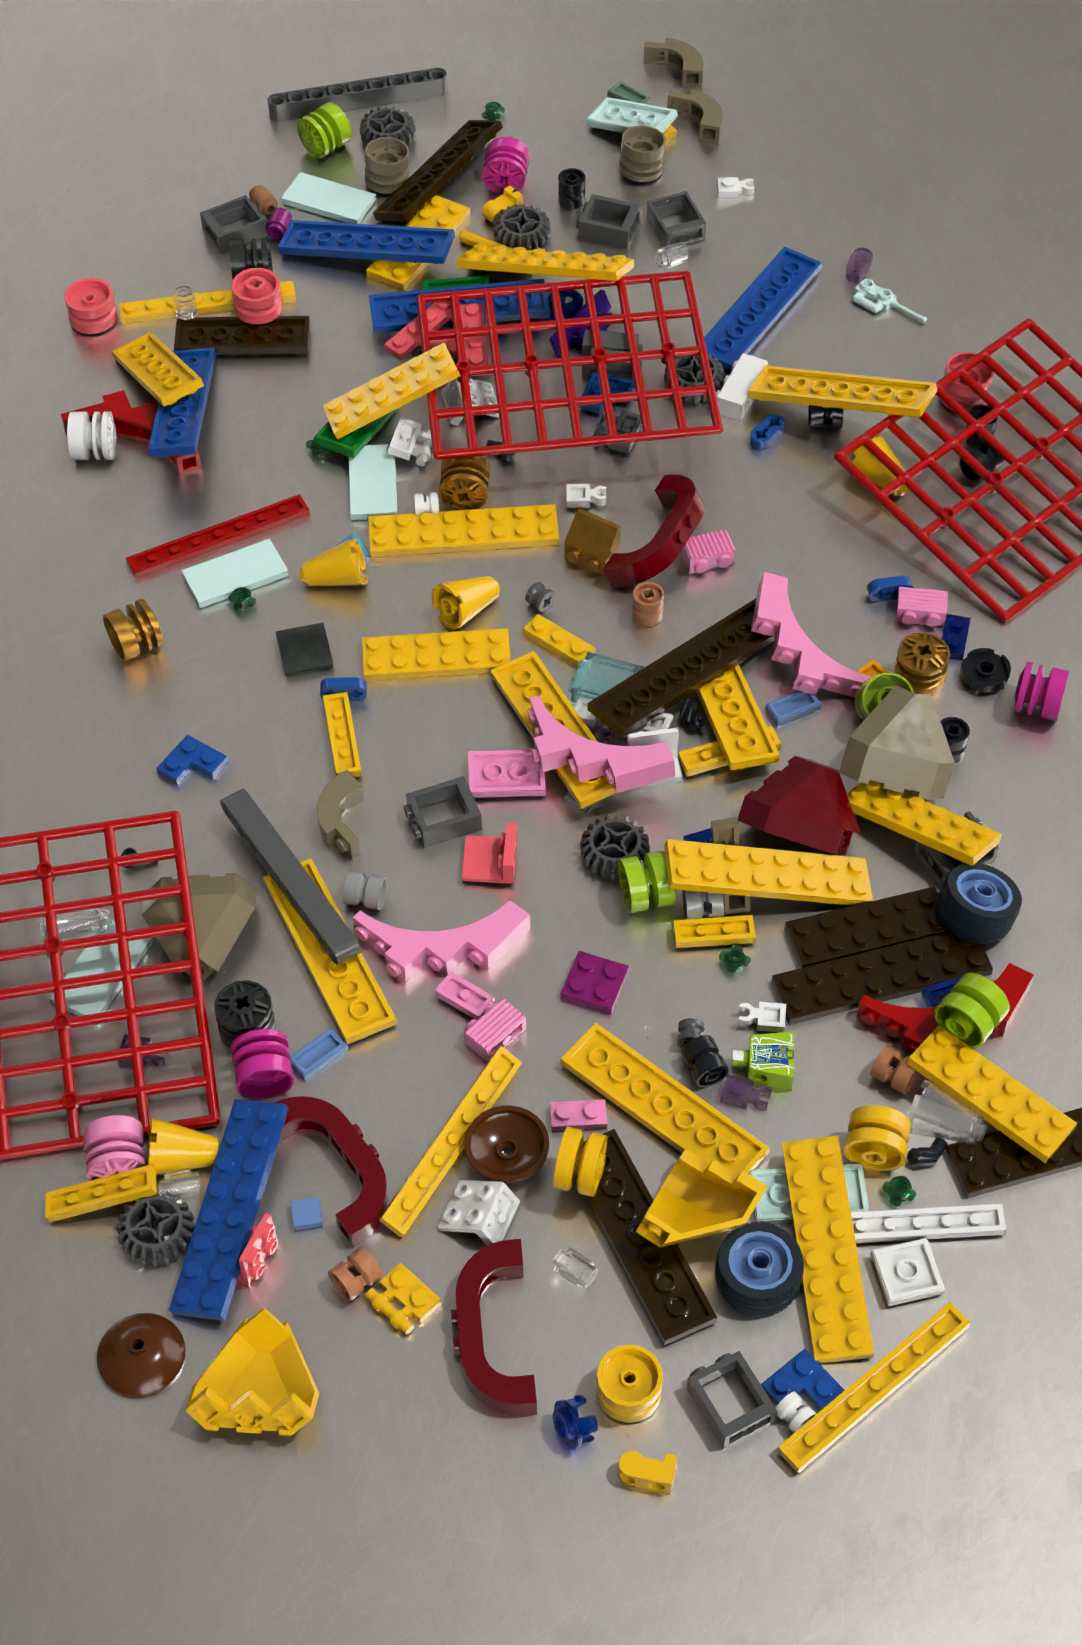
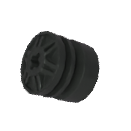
(244, 259)
(241, 1009)

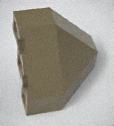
(901, 746)
(219, 912)

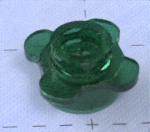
(493, 111)
(317, 451)
(241, 599)
(735, 965)
(904, 1185)

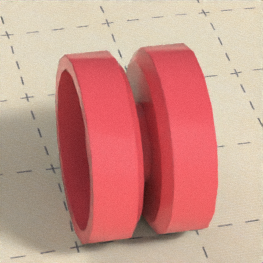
(257, 296)
(90, 305)

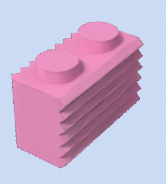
(708, 552)
(921, 606)
(494, 1029)

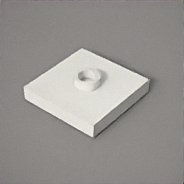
(907, 1272)

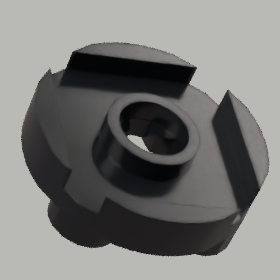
(981, 681)

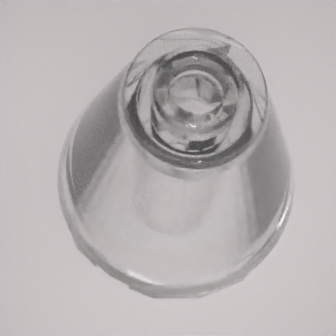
(78, 924)
(944, 1117)

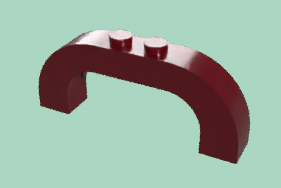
(647, 562)
(315, 1115)
(497, 1391)

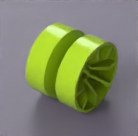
(875, 690)
(639, 883)
(972, 1009)

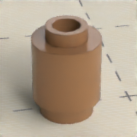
(263, 199)

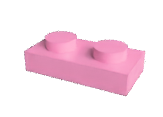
(464, 995)
(578, 1115)

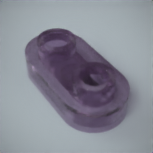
(859, 265)

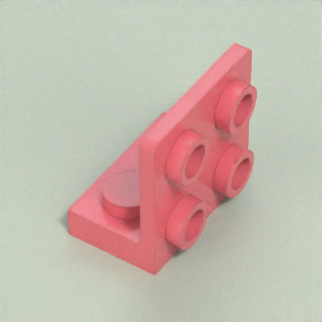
(491, 857)
(261, 1243)

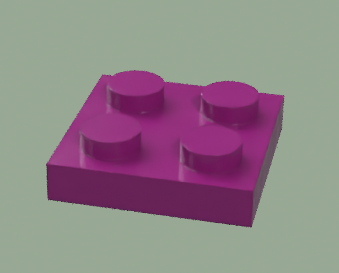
(594, 982)

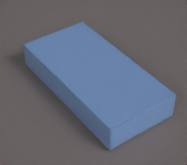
(792, 707)
(318, 1054)

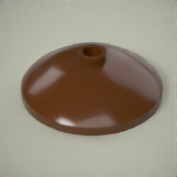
(507, 1130)
(144, 1370)

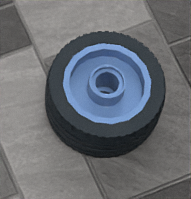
(978, 903)
(759, 1269)

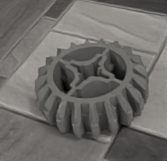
(387, 123)
(522, 227)
(690, 374)
(617, 838)
(176, 1221)

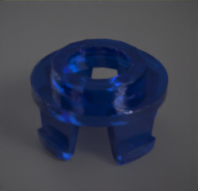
(570, 308)
(569, 1426)

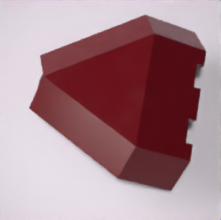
(803, 805)

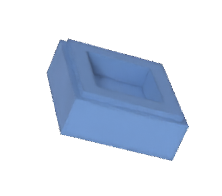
(306, 1213)

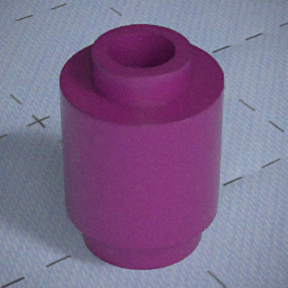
(278, 223)

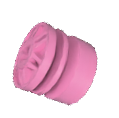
(113, 1146)

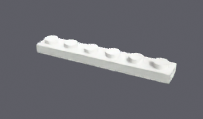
(928, 1223)

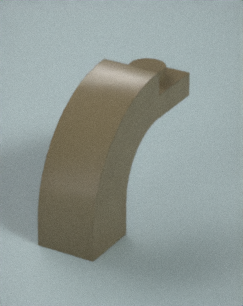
(678, 55)
(703, 109)
(334, 801)
(727, 833)

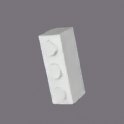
(733, 396)

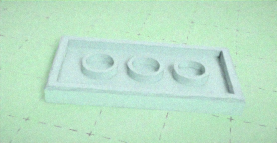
(621, 114)
(328, 198)
(372, 483)
(245, 568)
(96, 961)
(775, 1202)

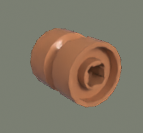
(648, 604)
(903, 1076)
(364, 1268)

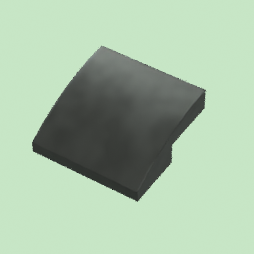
(304, 648)

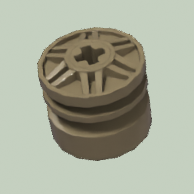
(642, 153)
(386, 164)

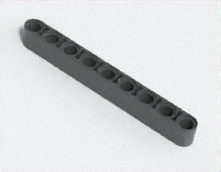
(359, 93)
(290, 877)

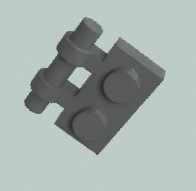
(625, 423)

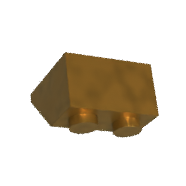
(591, 541)

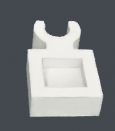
(732, 188)
(581, 495)
(767, 1016)

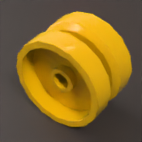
(877, 1138)
(575, 1161)
(629, 1383)

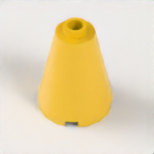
(874, 469)
(336, 567)
(463, 599)
(179, 1148)

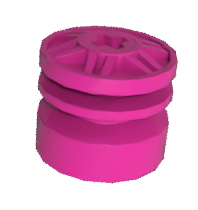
(505, 164)
(1041, 691)
(262, 1064)

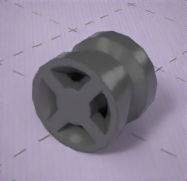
(540, 596)
(689, 1029)

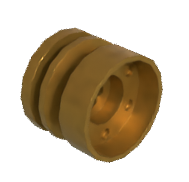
(464, 482)
(138, 627)
(923, 662)

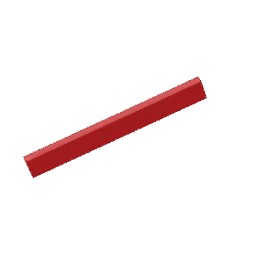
(217, 536)

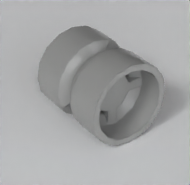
(366, 890)
(696, 909)

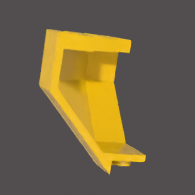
(699, 1202)
(256, 1381)

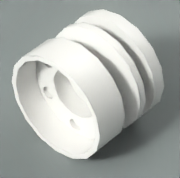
(95, 435)

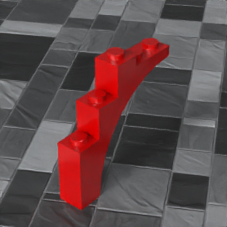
(134, 422)
(916, 1024)

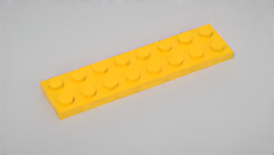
(545, 263)
(843, 391)
(463, 530)
(529, 678)
(767, 873)
(346, 988)
(661, 1102)
(829, 1250)

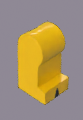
(509, 198)
(647, 1472)

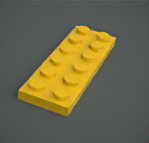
(435, 214)
(158, 369)
(391, 390)
(434, 654)
(737, 721)
(923, 822)
(992, 1093)

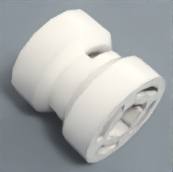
(426, 503)
(794, 1411)

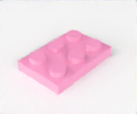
(505, 774)

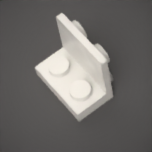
(481, 394)
(652, 737)
(480, 1209)

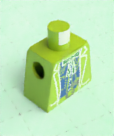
(769, 1059)

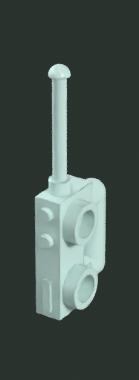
(882, 297)

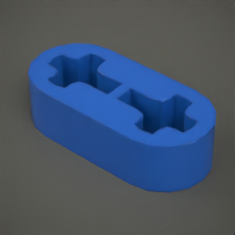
(763, 429)
(887, 588)
(354, 686)

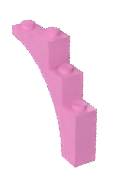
(793, 647)
(623, 765)
(445, 949)

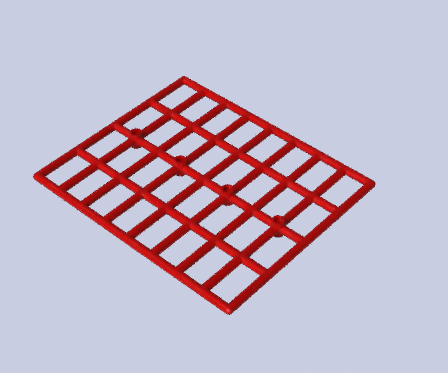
(598, 360)
(993, 479)
(58, 985)

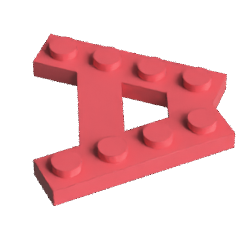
(438, 315)

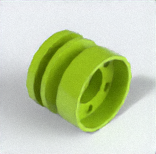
(324, 130)

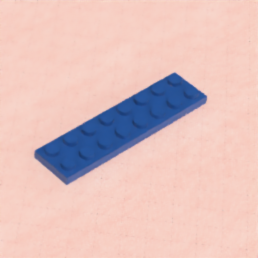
(367, 241)
(760, 306)
(395, 310)
(179, 425)
(228, 1210)

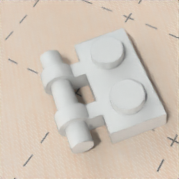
(404, 441)

